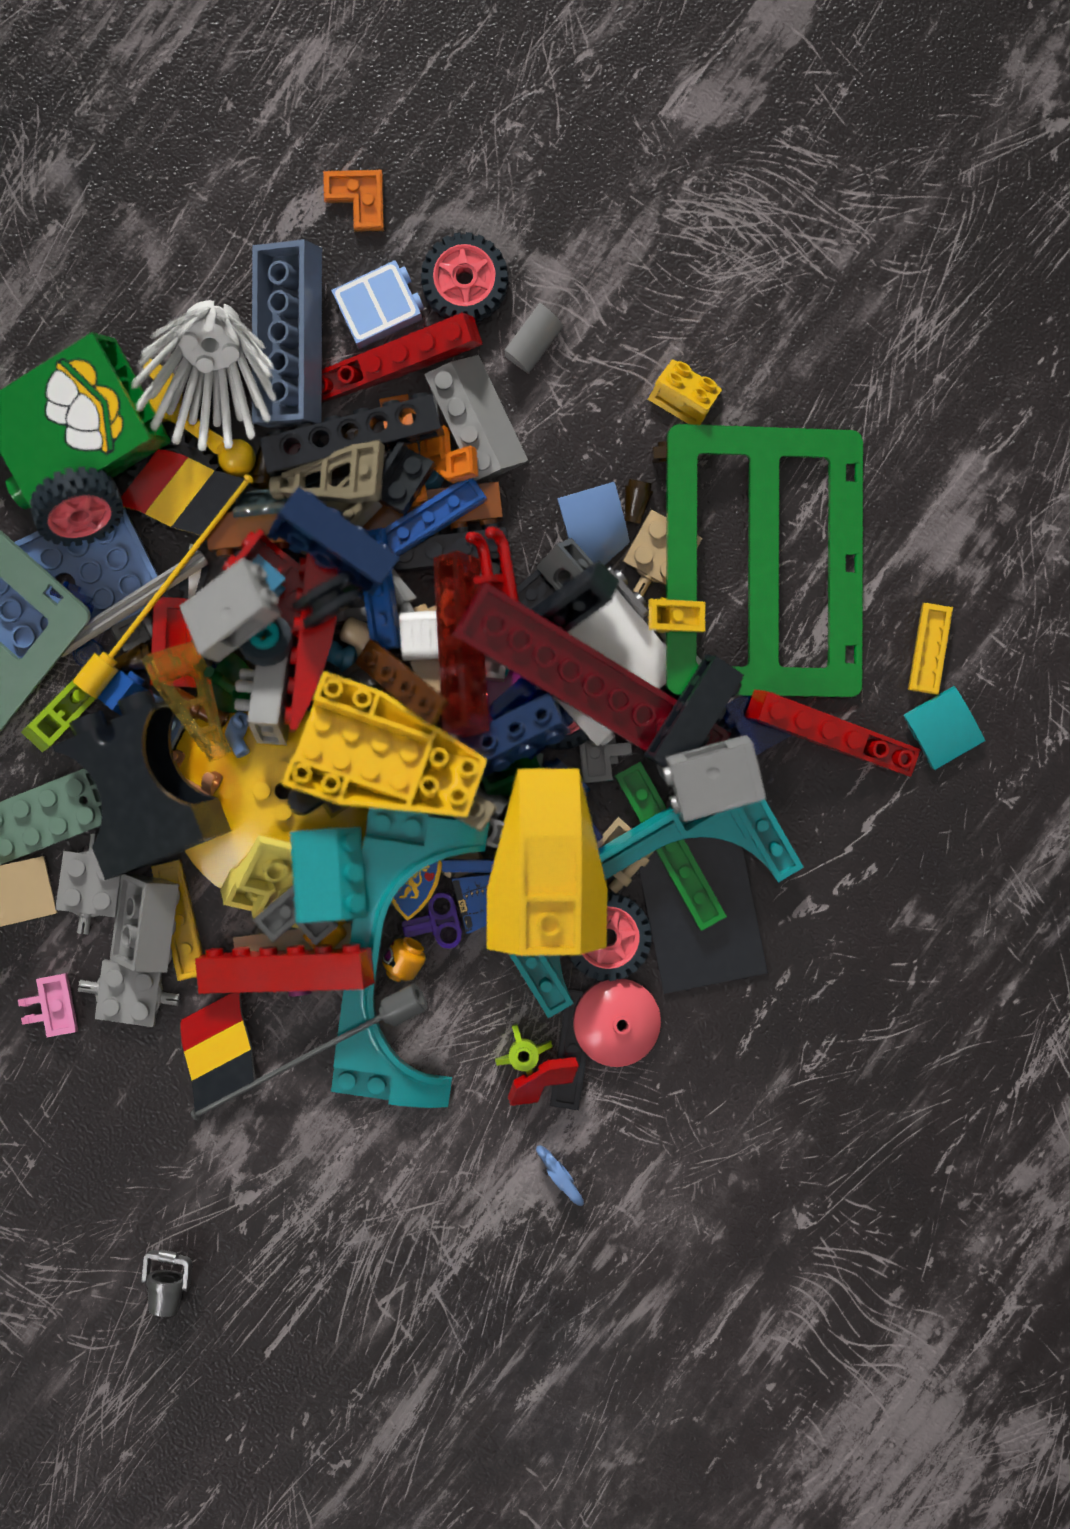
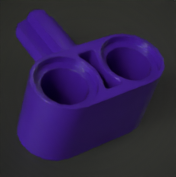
(436, 922)

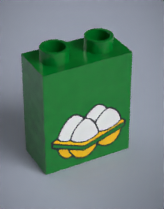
(73, 416)

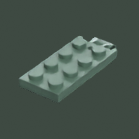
(48, 815)

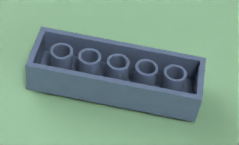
(290, 327)

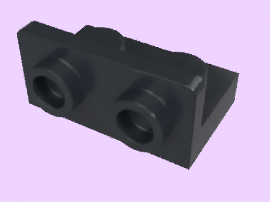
(403, 477)

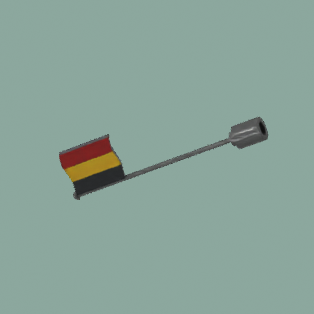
(222, 1054)

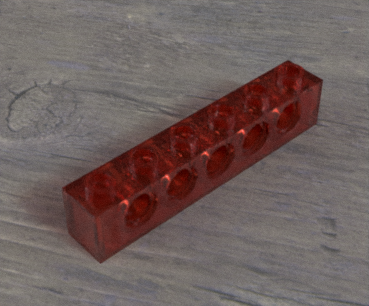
(460, 665)

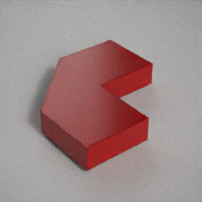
(551, 1072)

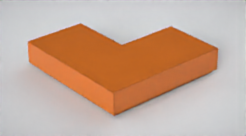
(361, 188)

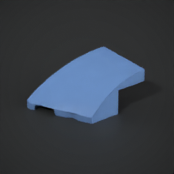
(595, 521)

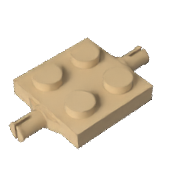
(648, 552)

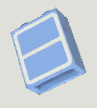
(378, 304)

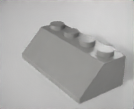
(476, 416)

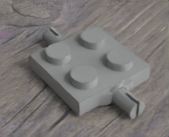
(84, 888)
(128, 995)

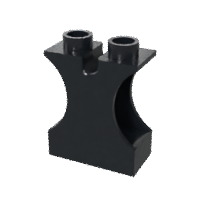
(142, 793)

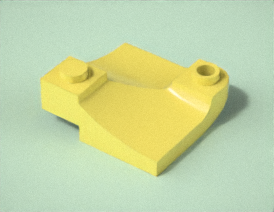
(260, 876)

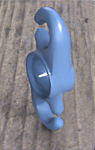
(560, 1175)

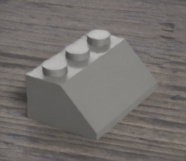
(144, 923)

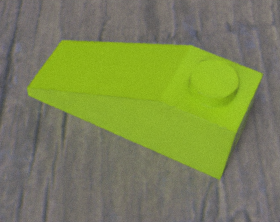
(57, 715)

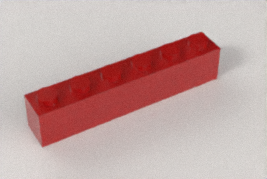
(285, 969)

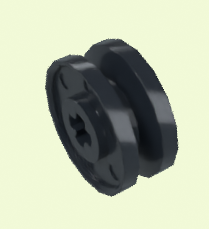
(326, 600)

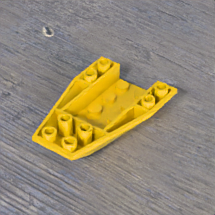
(380, 755)
(547, 871)

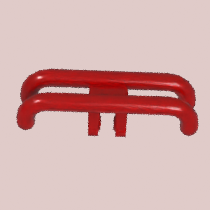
(503, 582)

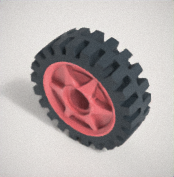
(461, 255)
(76, 506)
(627, 950)

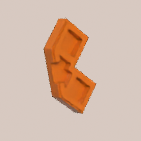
(451, 465)

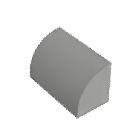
(533, 338)

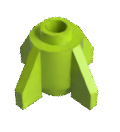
(523, 1044)

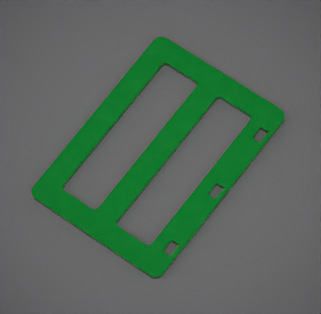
(845, 537)

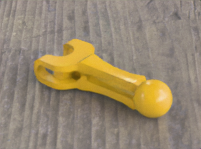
(233, 461)

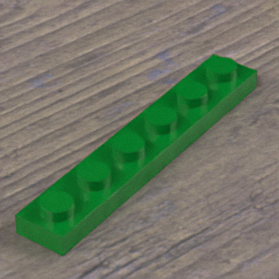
(675, 855)

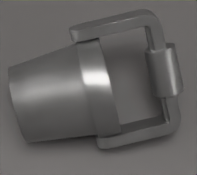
(165, 1286)

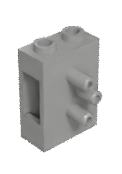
(230, 610)
(267, 700)
(714, 778)

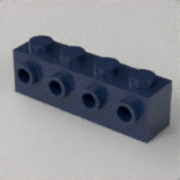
(519, 733)

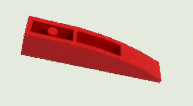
(401, 356)
(312, 646)
(831, 732)

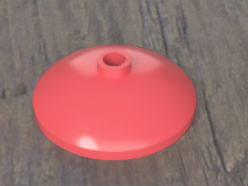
(598, 1016)

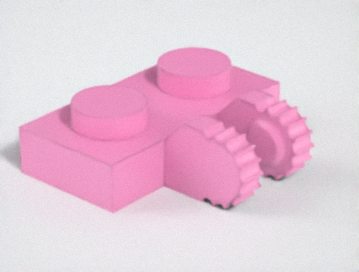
(55, 1003)

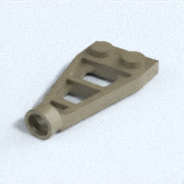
(364, 479)

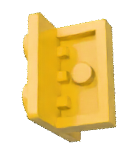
(684, 393)

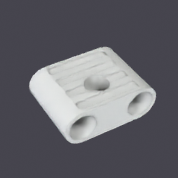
(419, 635)

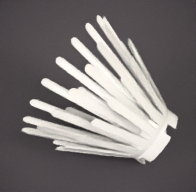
(210, 347)

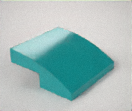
(944, 727)

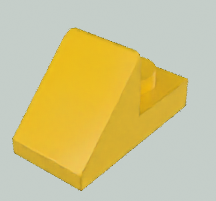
(676, 615)

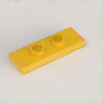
(930, 648)

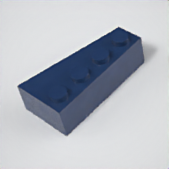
(332, 540)

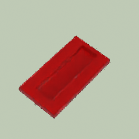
(170, 630)

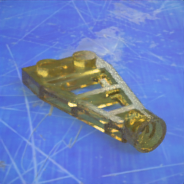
(177, 663)

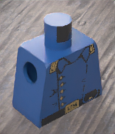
(472, 900)

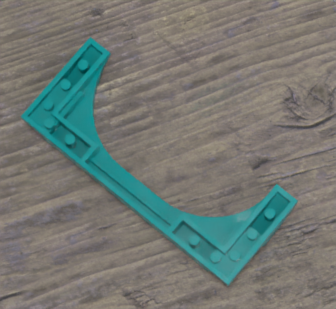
(748, 826)
(393, 851)

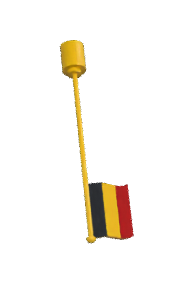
(183, 497)

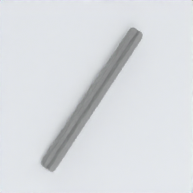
(134, 601)

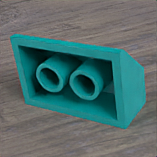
(328, 874)

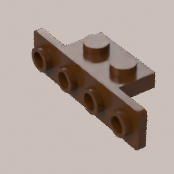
(401, 682)

